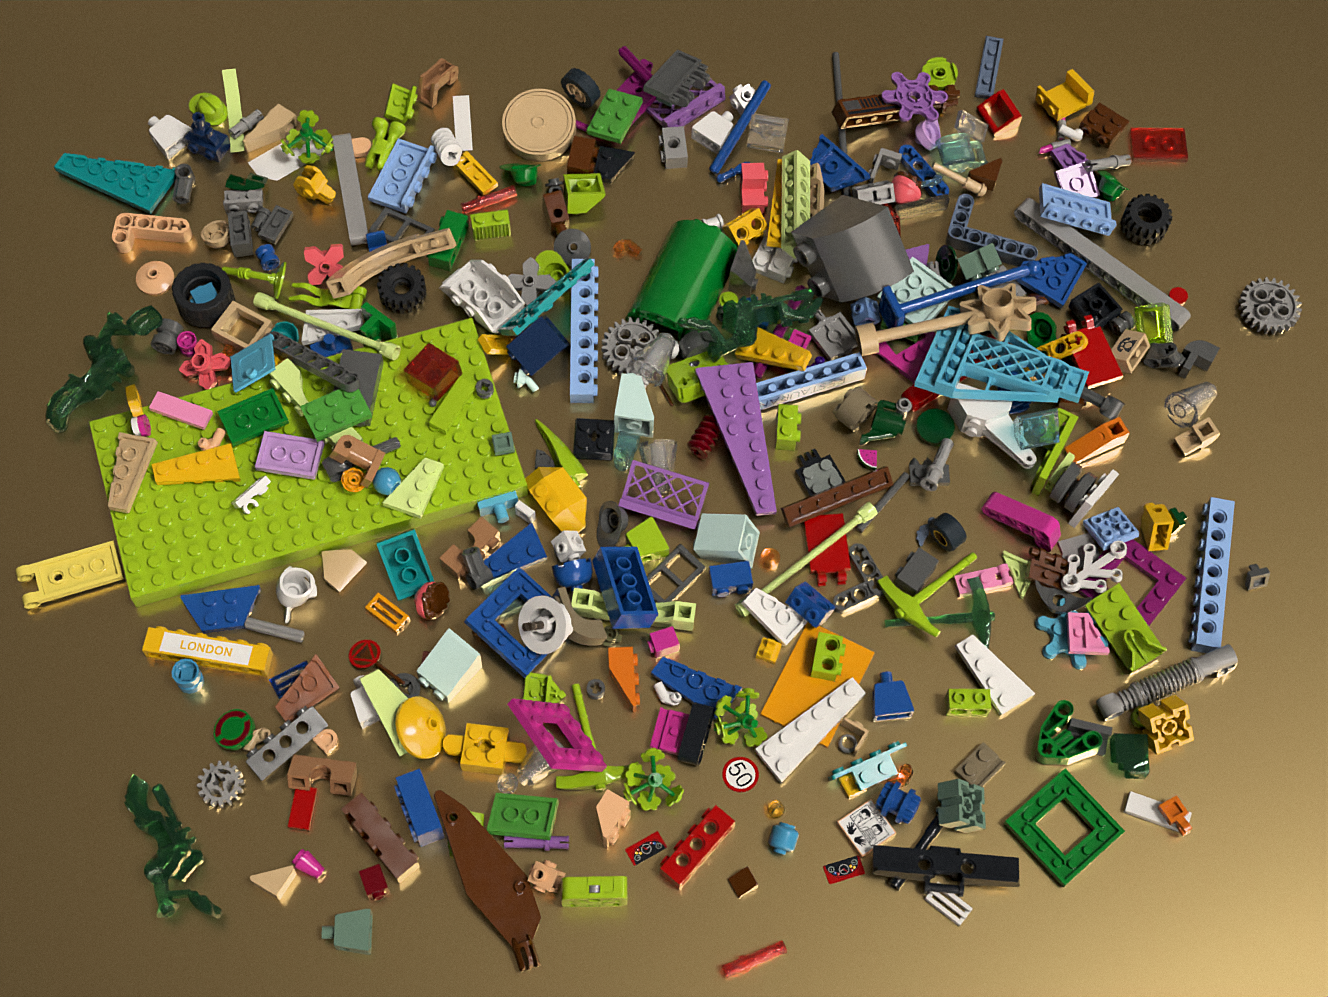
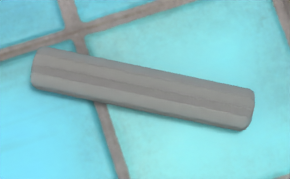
(274, 629)

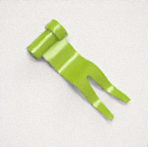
(351, 301)

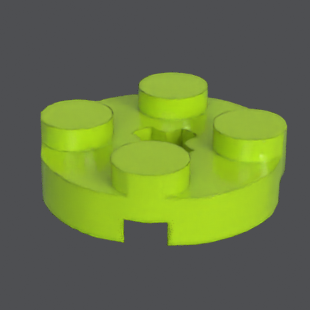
(941, 65)

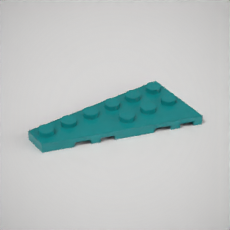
(124, 180)
(544, 301)

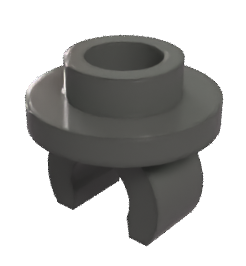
(554, 184)

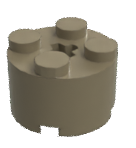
(855, 408)

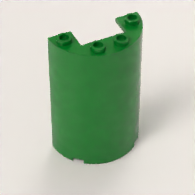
(685, 276)

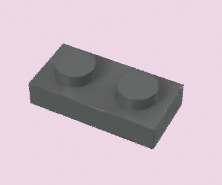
(275, 224)

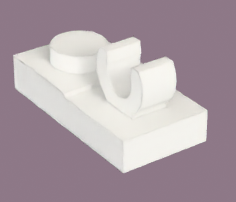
(244, 499)

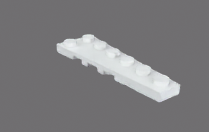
(797, 740)

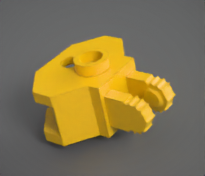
(314, 185)

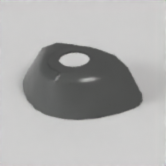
(1071, 602)

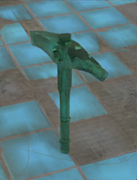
(979, 616)

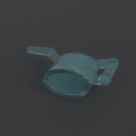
(957, 155)

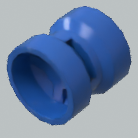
(267, 256)

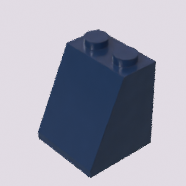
(537, 345)

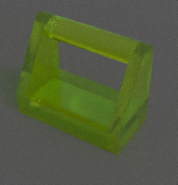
(1163, 321)

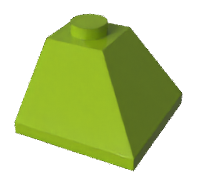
(582, 192)

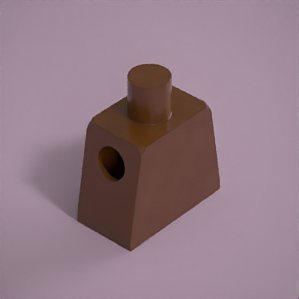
(555, 212)

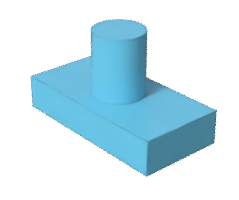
(498, 506)

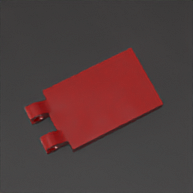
(1096, 357)
(834, 558)

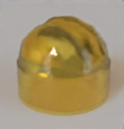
(778, 812)

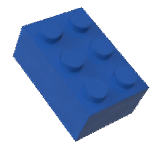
(418, 808)

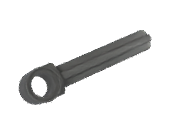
(1109, 406)
(335, 469)

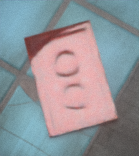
(1158, 145)

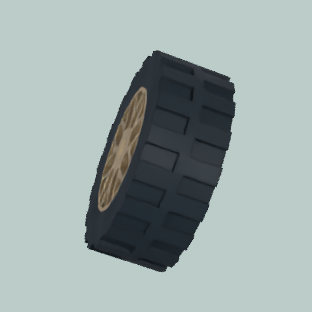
(580, 88)

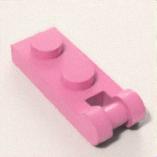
(986, 577)

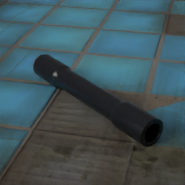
(930, 833)

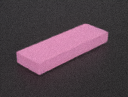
(181, 410)

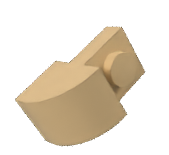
(1198, 437)

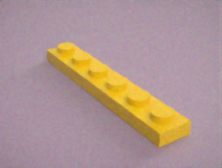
(774, 231)

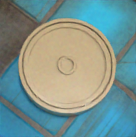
(539, 124)

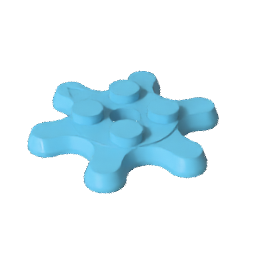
(1058, 637)

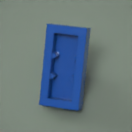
(331, 345)

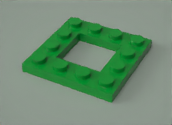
(1063, 866)

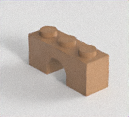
(483, 536)
(306, 770)

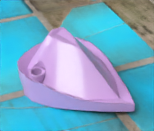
(927, 134)

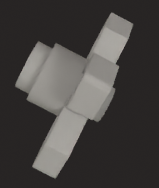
(530, 282)

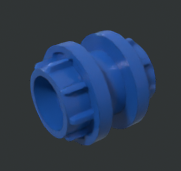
(898, 802)

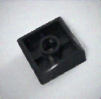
(1093, 298)
(595, 450)

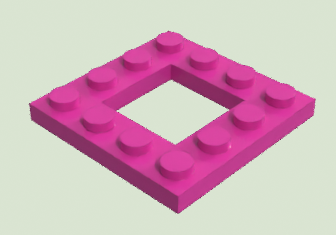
(535, 713)

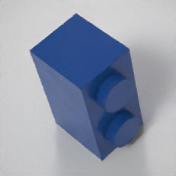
(730, 578)

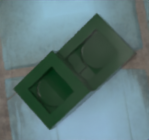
(251, 183)

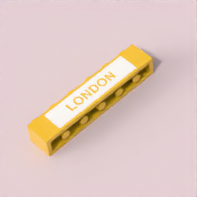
(208, 651)

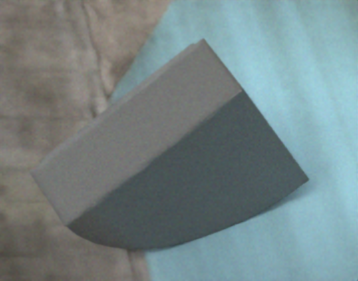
(543, 459)

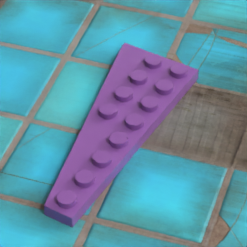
(737, 412)

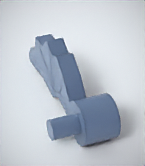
(923, 532)

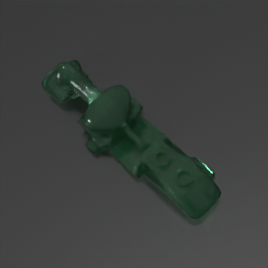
(744, 317)
(105, 365)
(174, 852)

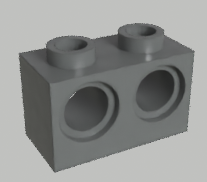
(240, 234)

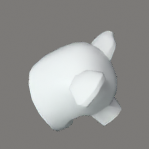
(294, 589)

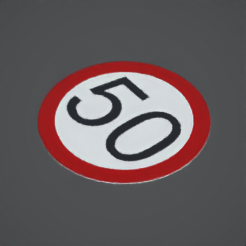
(740, 774)

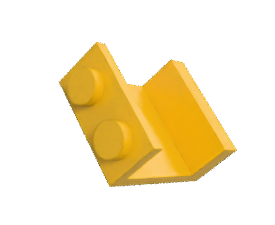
(1066, 97)

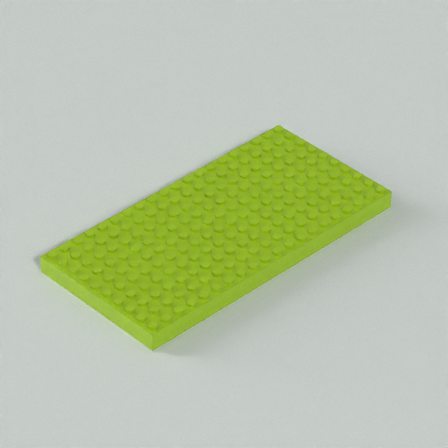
(195, 537)

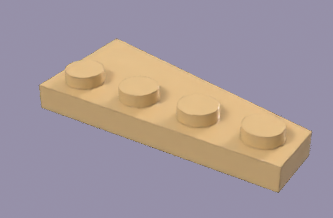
(131, 465)

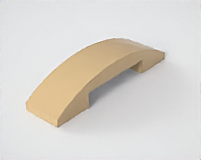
(816, 189)

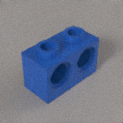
(810, 604)

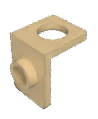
(857, 728)

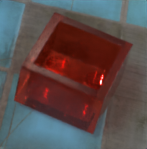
(433, 371)

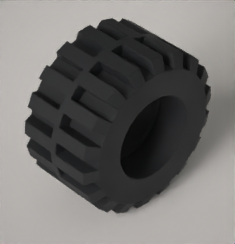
(1143, 231)

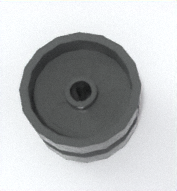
(1071, 485)

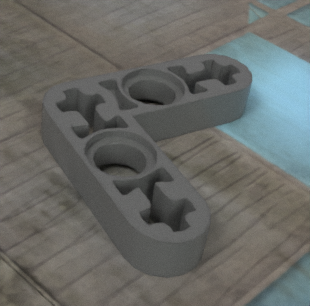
(866, 587)

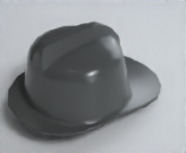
(611, 523)

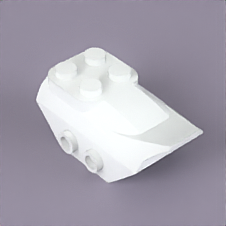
(483, 294)

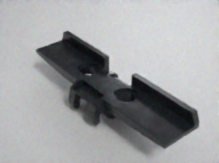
(987, 869)

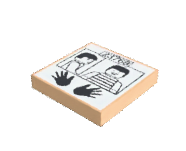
(866, 828)

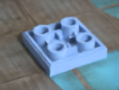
(1110, 527)

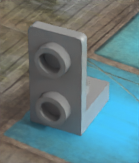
(886, 158)

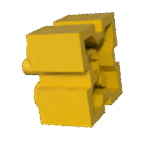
(1166, 724)

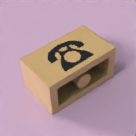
(1130, 350)

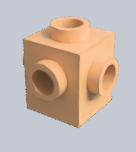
(545, 876)

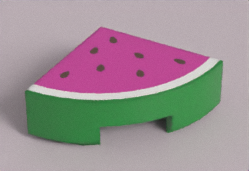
(868, 458)

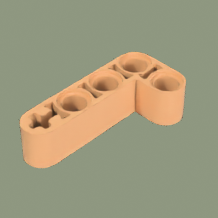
(175, 230)

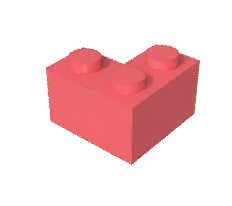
(752, 186)

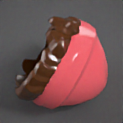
(906, 188)
(432, 600)

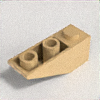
(271, 128)

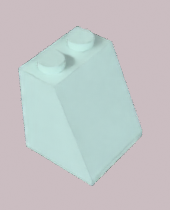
(633, 408)
(726, 538)
(449, 666)

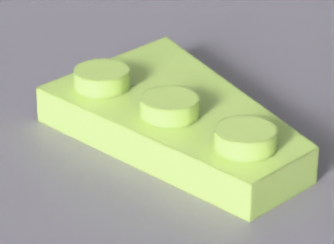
(416, 489)

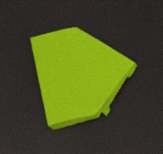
(541, 688)

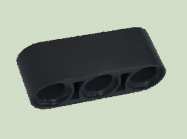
(696, 733)

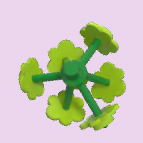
(304, 135)
(745, 717)
(660, 777)

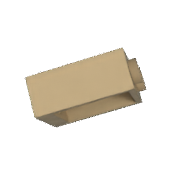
(230, 317)

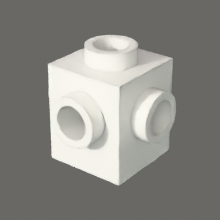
(741, 97)
(568, 546)

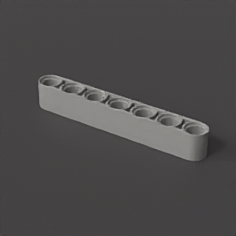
(350, 189)

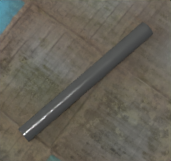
(886, 498)

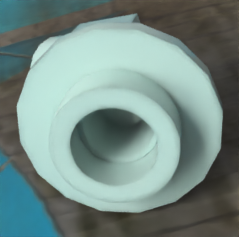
(520, 379)

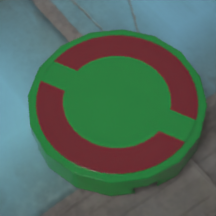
(234, 729)

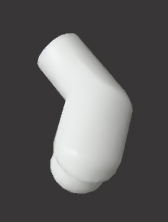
(1075, 135)
(665, 696)

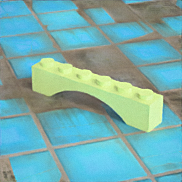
(290, 382)
(675, 613)

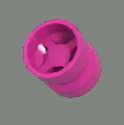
(186, 343)

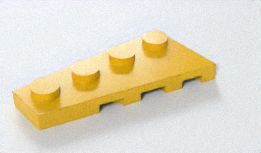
(775, 351)
(206, 465)

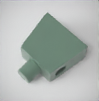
(351, 931)

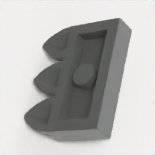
(918, 471)

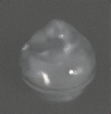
(507, 783)

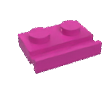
(669, 731)

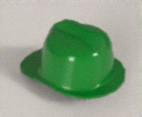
(523, 173)
(1109, 186)
(1042, 330)

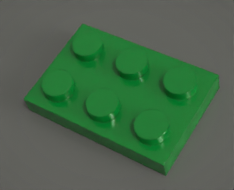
(253, 417)

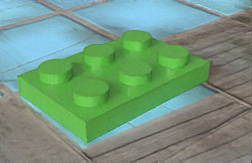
(614, 116)
(335, 413)
(522, 816)

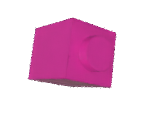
(663, 642)

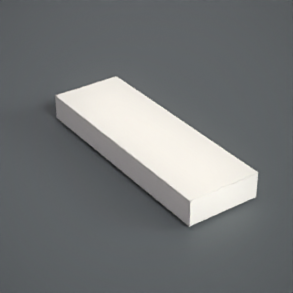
(1147, 809)

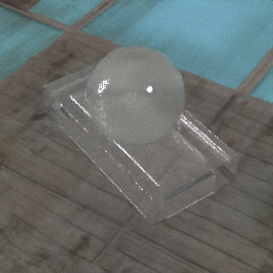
(970, 125)

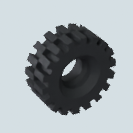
(401, 276)

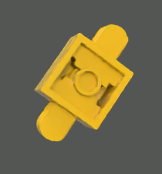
(484, 749)

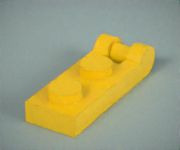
(476, 174)

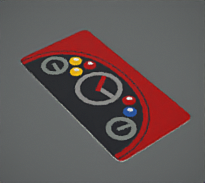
(646, 848)
(844, 869)

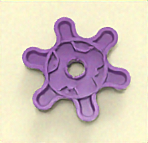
(919, 88)

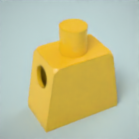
(1156, 526)

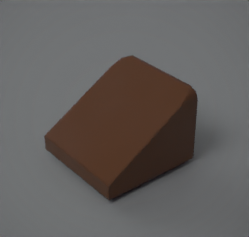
(743, 882)

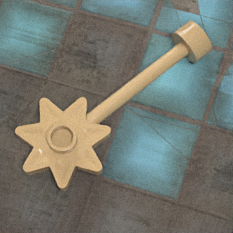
(993, 310)

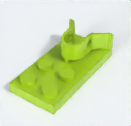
(1052, 456)
(1124, 628)

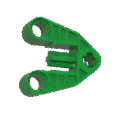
(1072, 753)

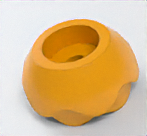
(348, 475)

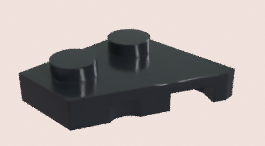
(612, 162)

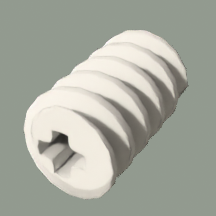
(446, 146)

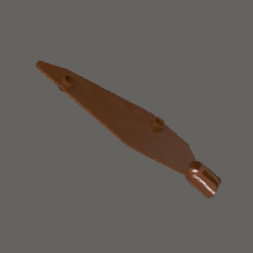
(492, 880)

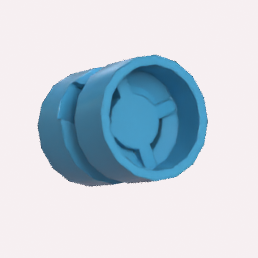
(187, 676)

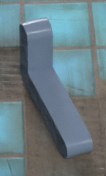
(981, 238)

